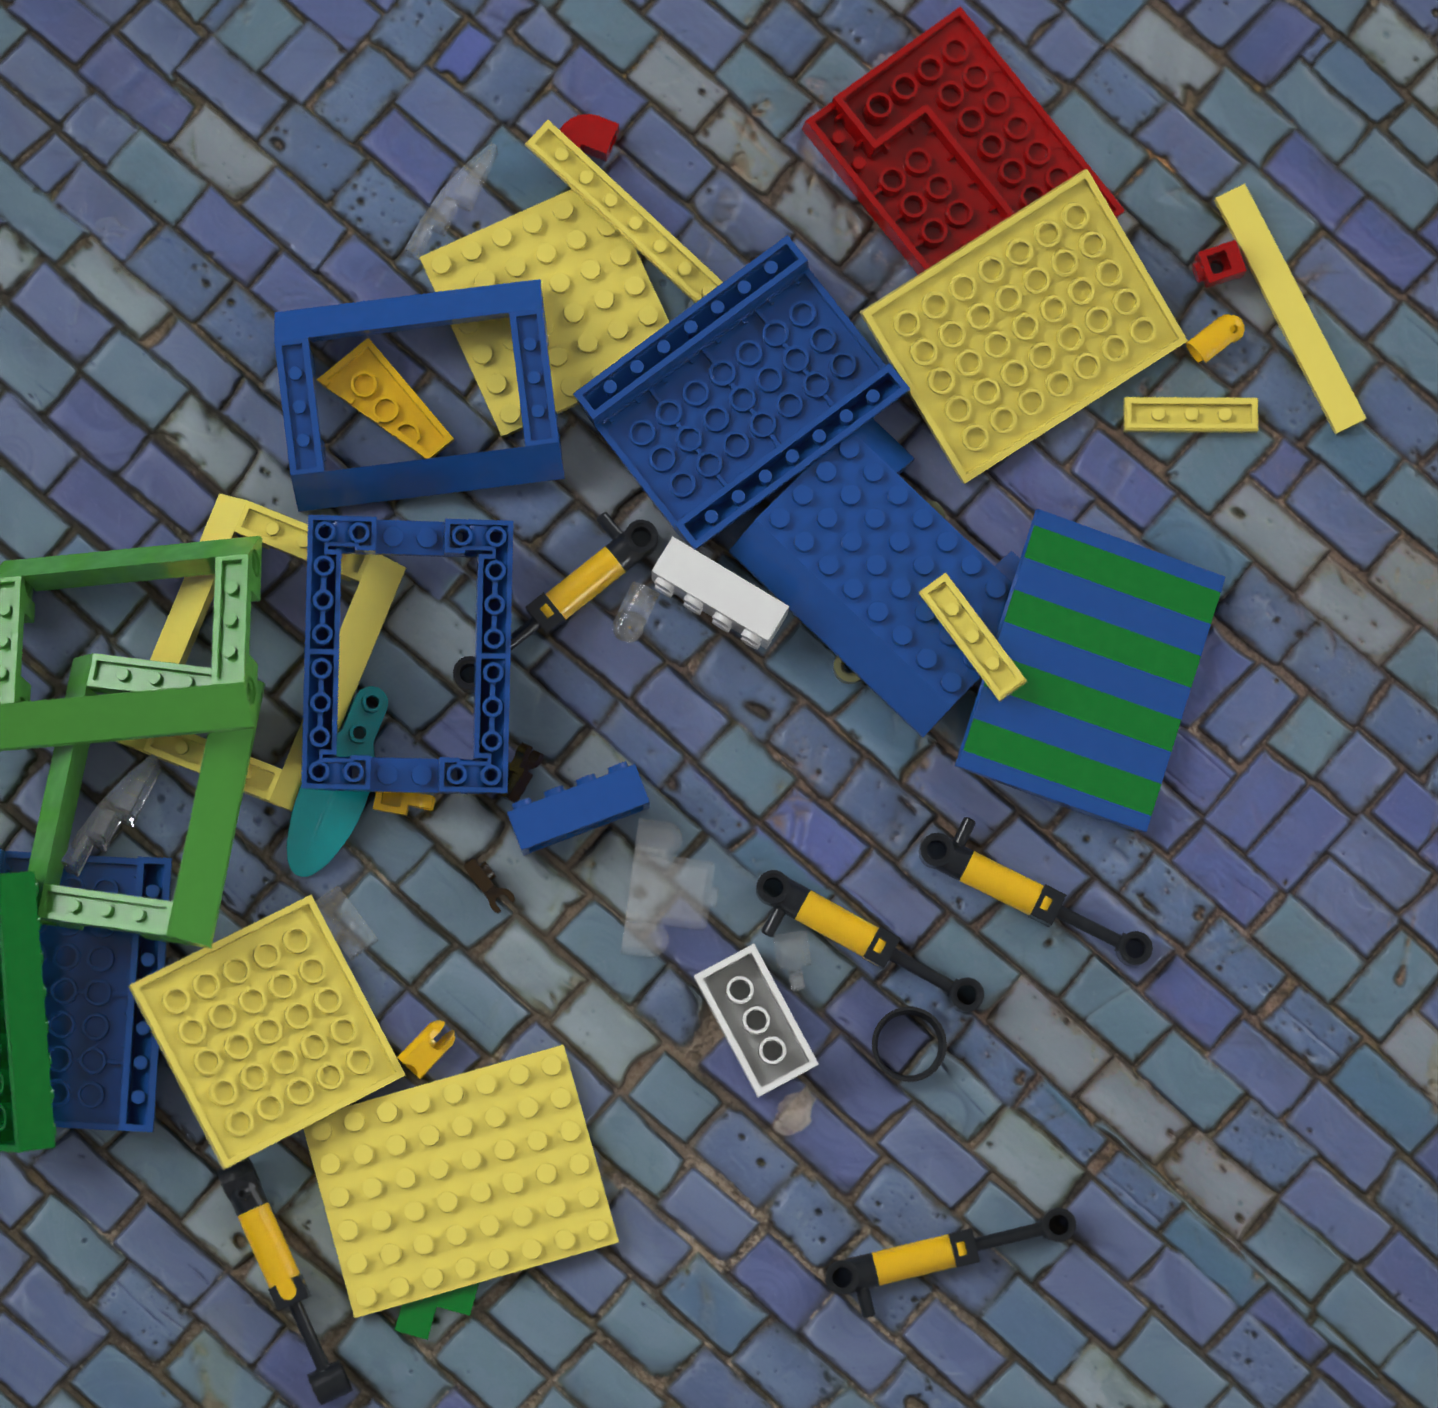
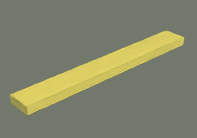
(622, 212)
(1290, 309)

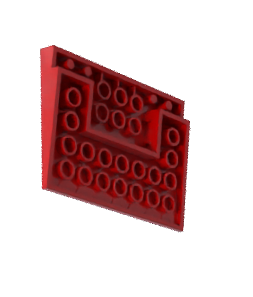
(944, 142)

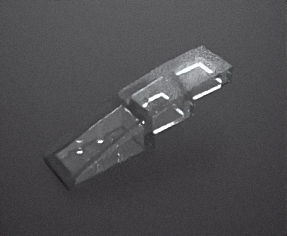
(458, 193)
(119, 806)

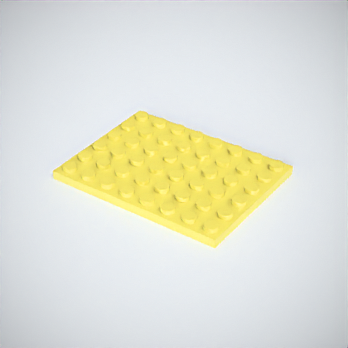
(1024, 326)
(460, 1181)

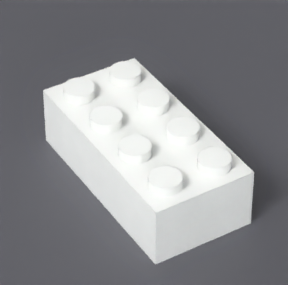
(718, 593)
(755, 1020)

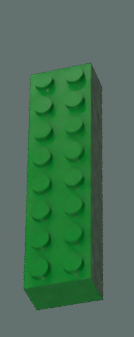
(24, 1053)

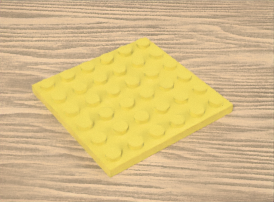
(591, 289)
(266, 1031)

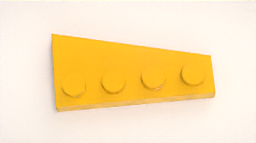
(382, 395)

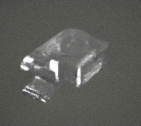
(792, 953)

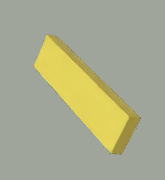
(1190, 414)
(972, 637)

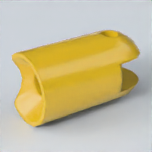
(1215, 337)
(424, 1051)

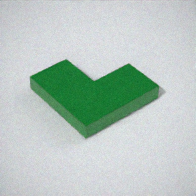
(418, 1316)

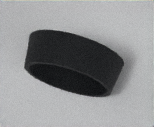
(942, 1042)

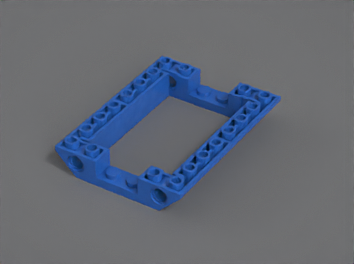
(321, 489)
(365, 535)

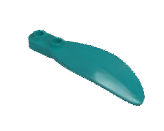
(326, 818)

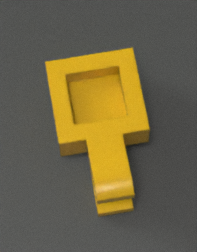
(399, 802)

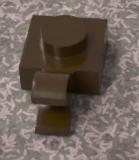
(518, 771)
(483, 878)

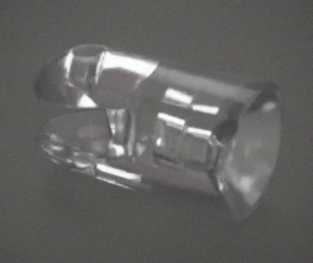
(634, 612)

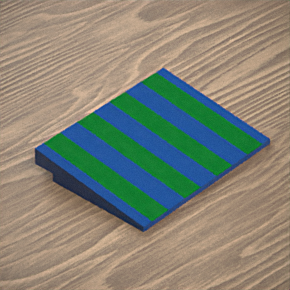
(1108, 670)

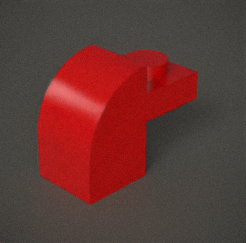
(592, 134)

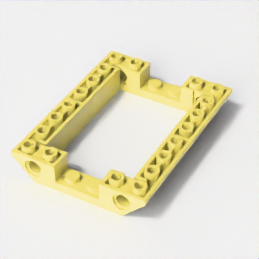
(376, 590)

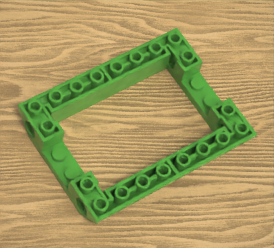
(217, 707)
(210, 833)

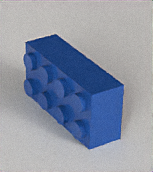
(579, 808)

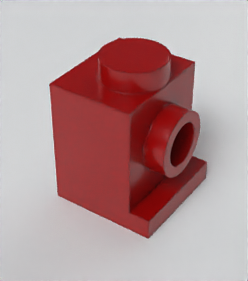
(1229, 259)

